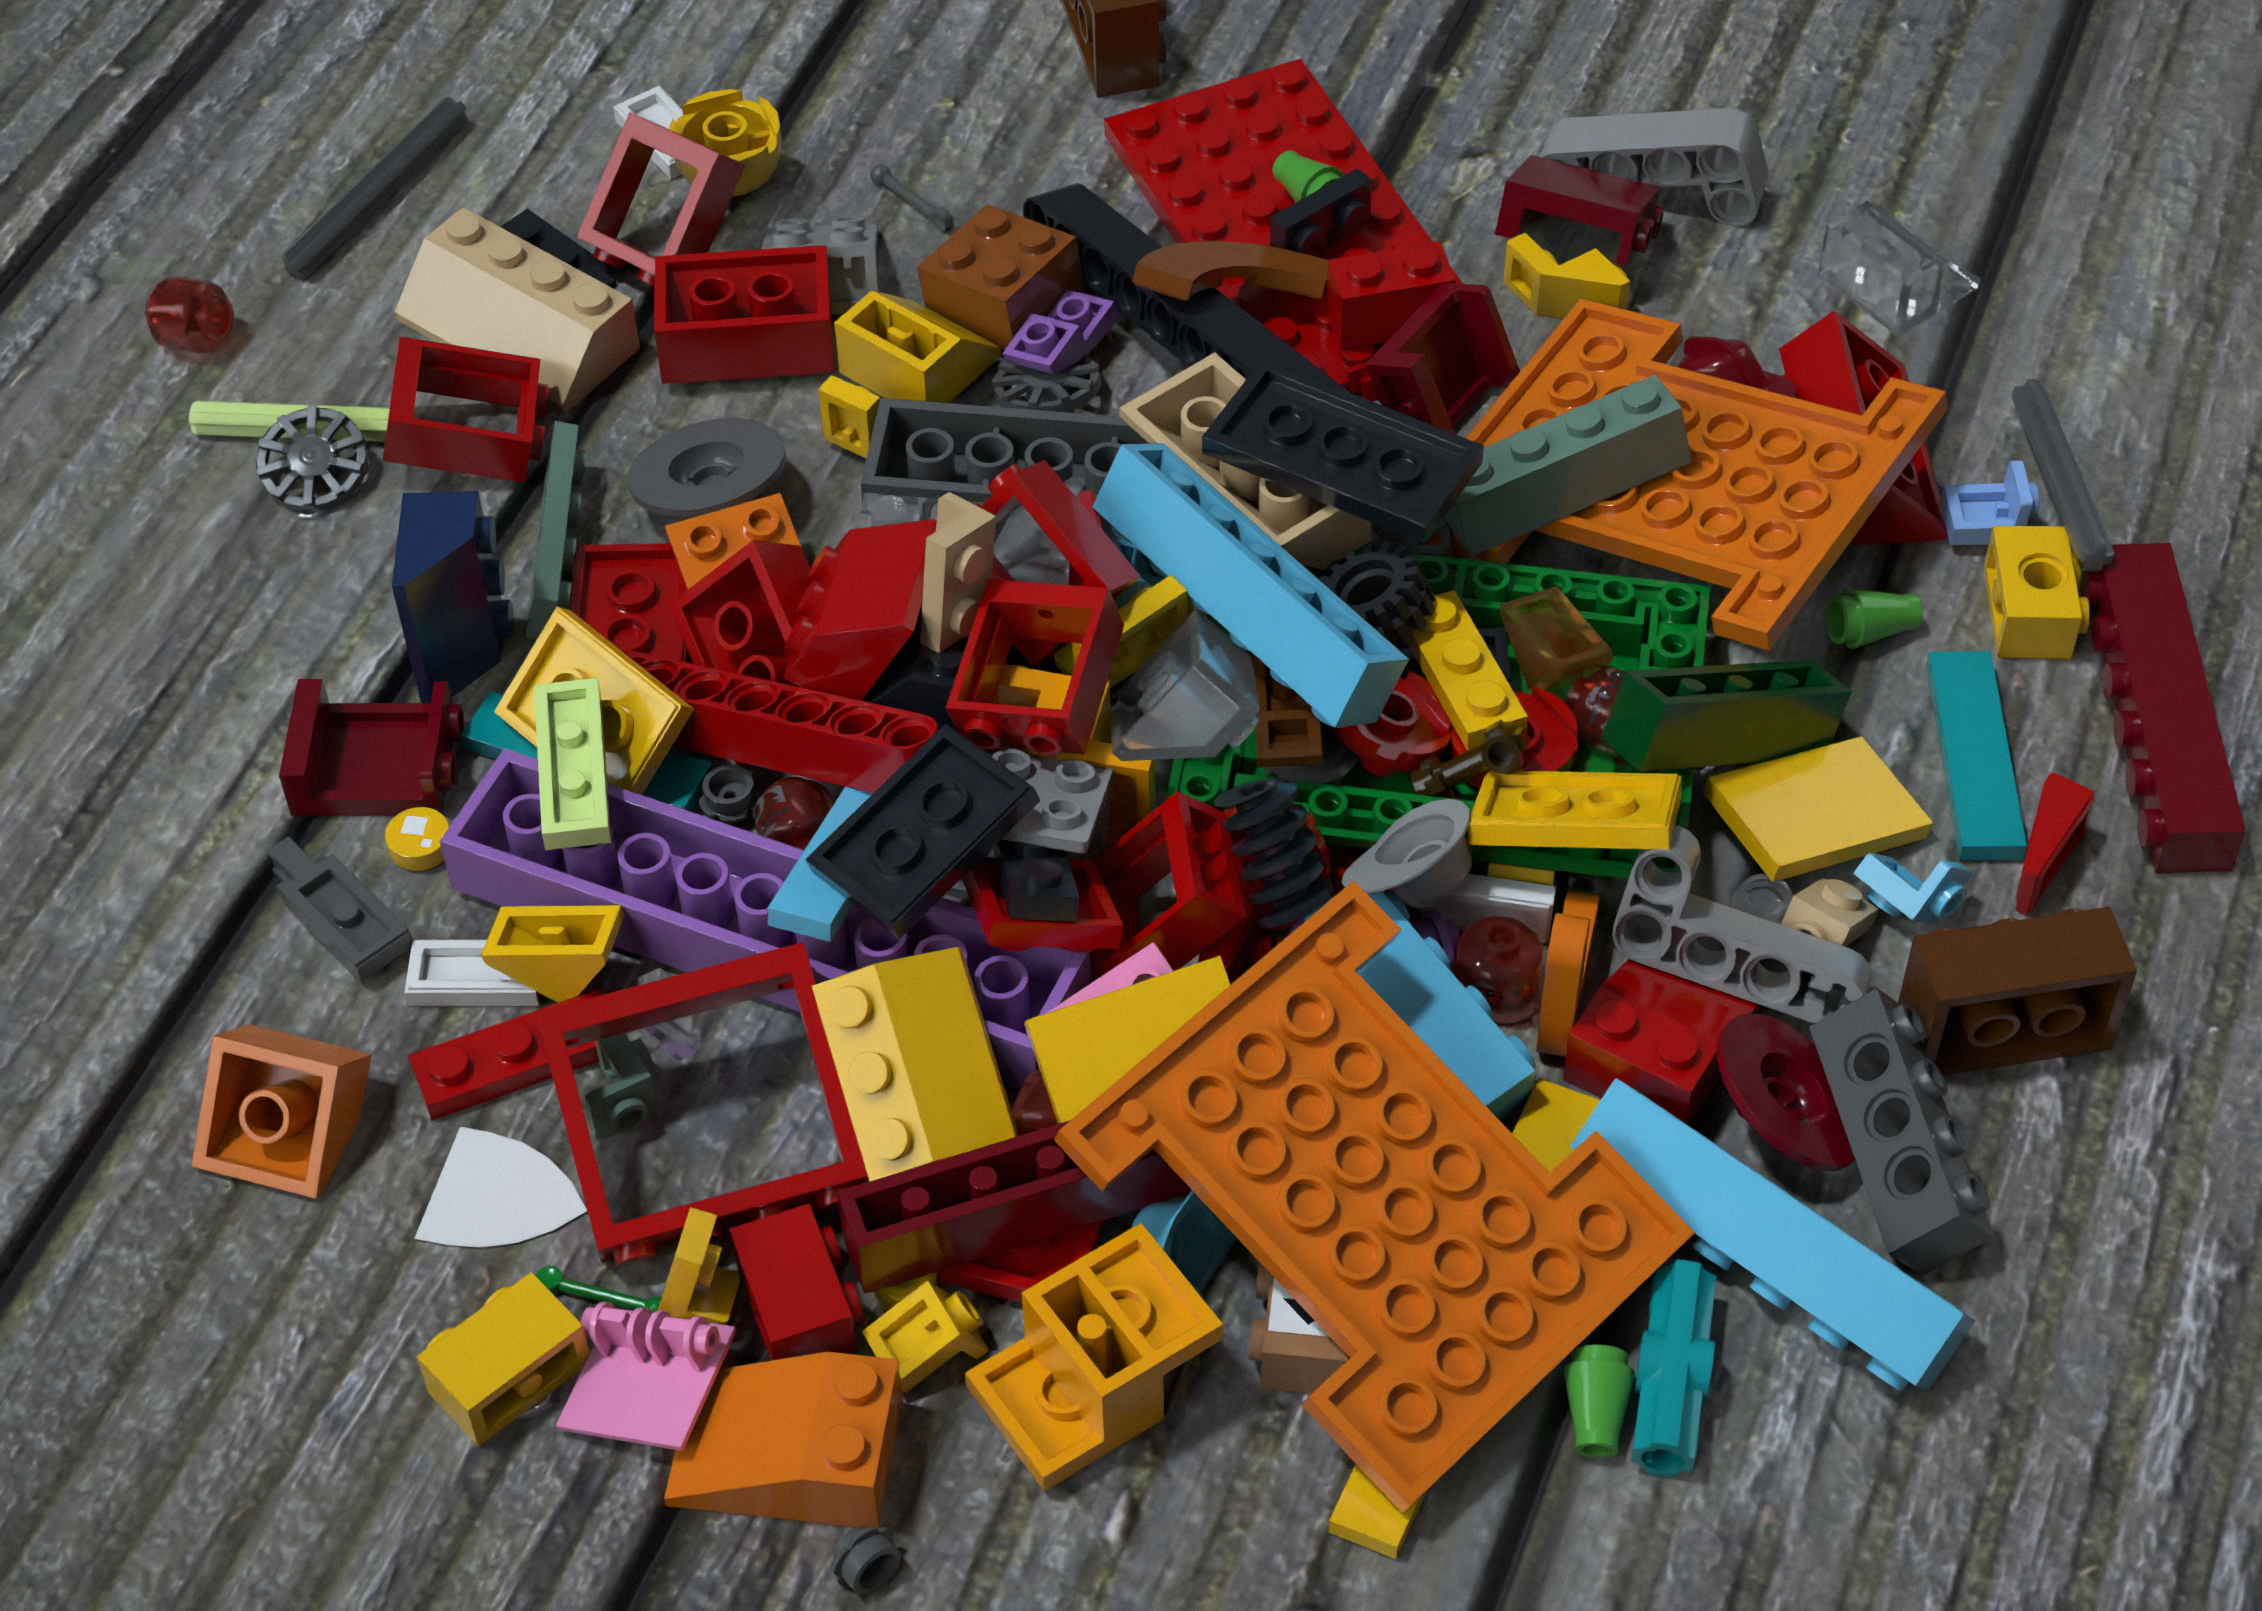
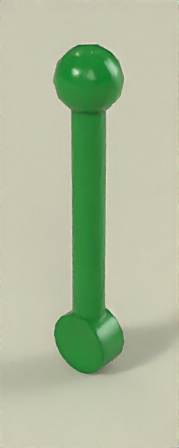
(554, 1281)

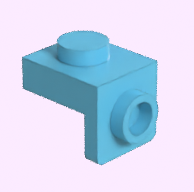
(1900, 890)

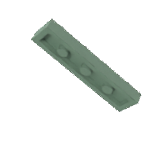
(558, 511)

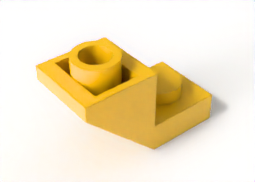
(1554, 288)

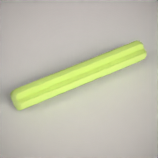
(255, 419)

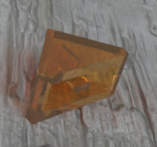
(1552, 640)

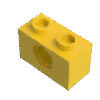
(2034, 592)

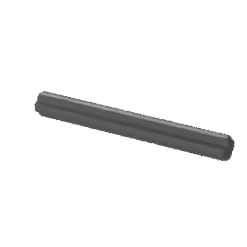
(374, 188)
(2062, 476)

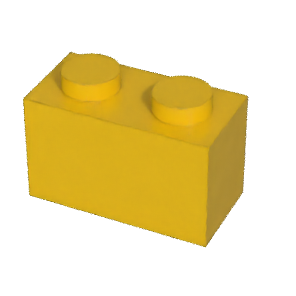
(503, 1358)

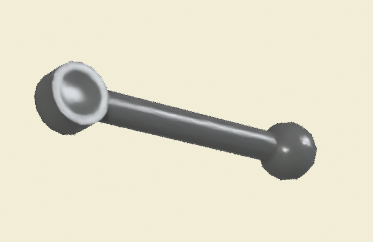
(941, 217)

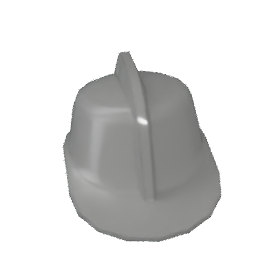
(1418, 855)

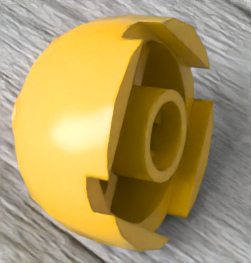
(736, 129)

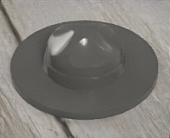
(706, 467)

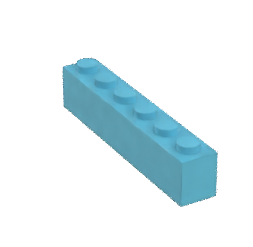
(1250, 585)
(1783, 1243)

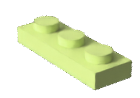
(571, 764)

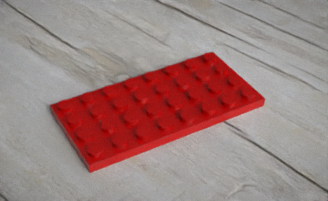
(1210, 178)

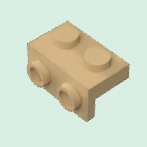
(955, 571)

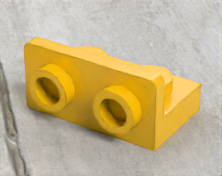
(1147, 621)

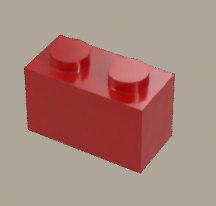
(1380, 290)
(794, 1285)

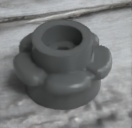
(724, 783)
(865, 1559)

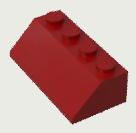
(1846, 371)

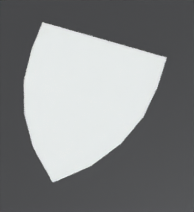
(497, 1194)

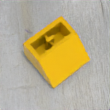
(908, 350)

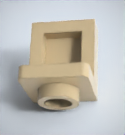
(1830, 912)

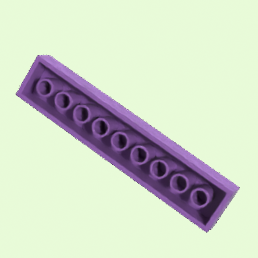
(703, 894)

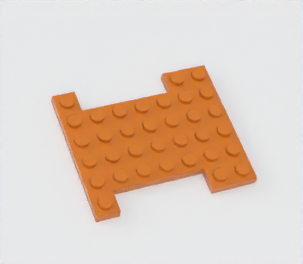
(1769, 477)
(1381, 1197)

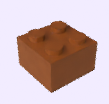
(1000, 273)

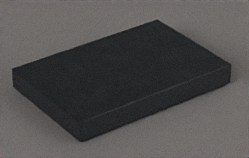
(922, 830)

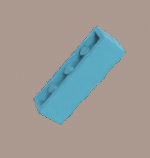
(1447, 1017)

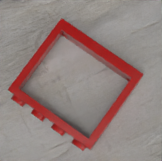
(668, 1001)

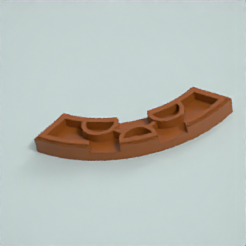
(1197, 266)

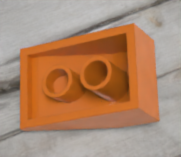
(794, 1441)

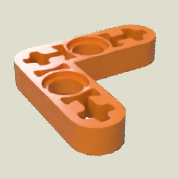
(1566, 970)

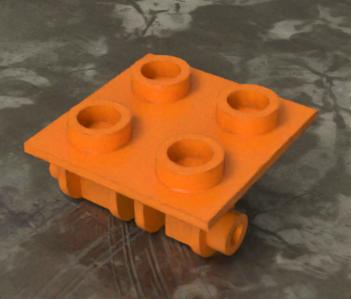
(714, 537)

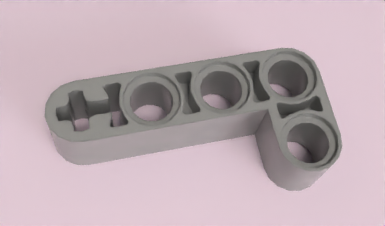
(1672, 150)
(1743, 935)

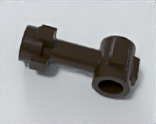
(1499, 753)

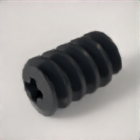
(1279, 849)

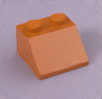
(278, 1108)

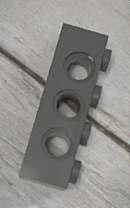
(1880, 1086)

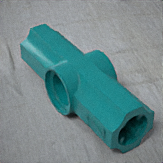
(1674, 1369)

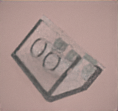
(1186, 697)

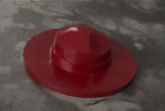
(1783, 1090)

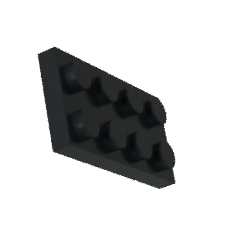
(1343, 450)

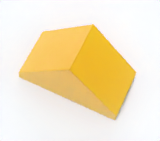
(553, 946)

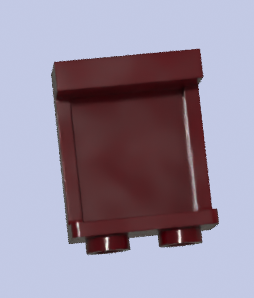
(1582, 197)
(1444, 356)
(368, 754)

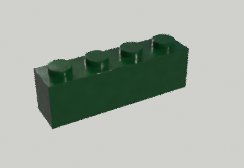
(1723, 714)

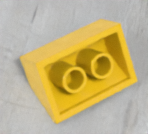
(914, 1061)

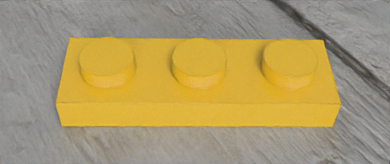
(1464, 672)

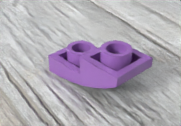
(1064, 335)

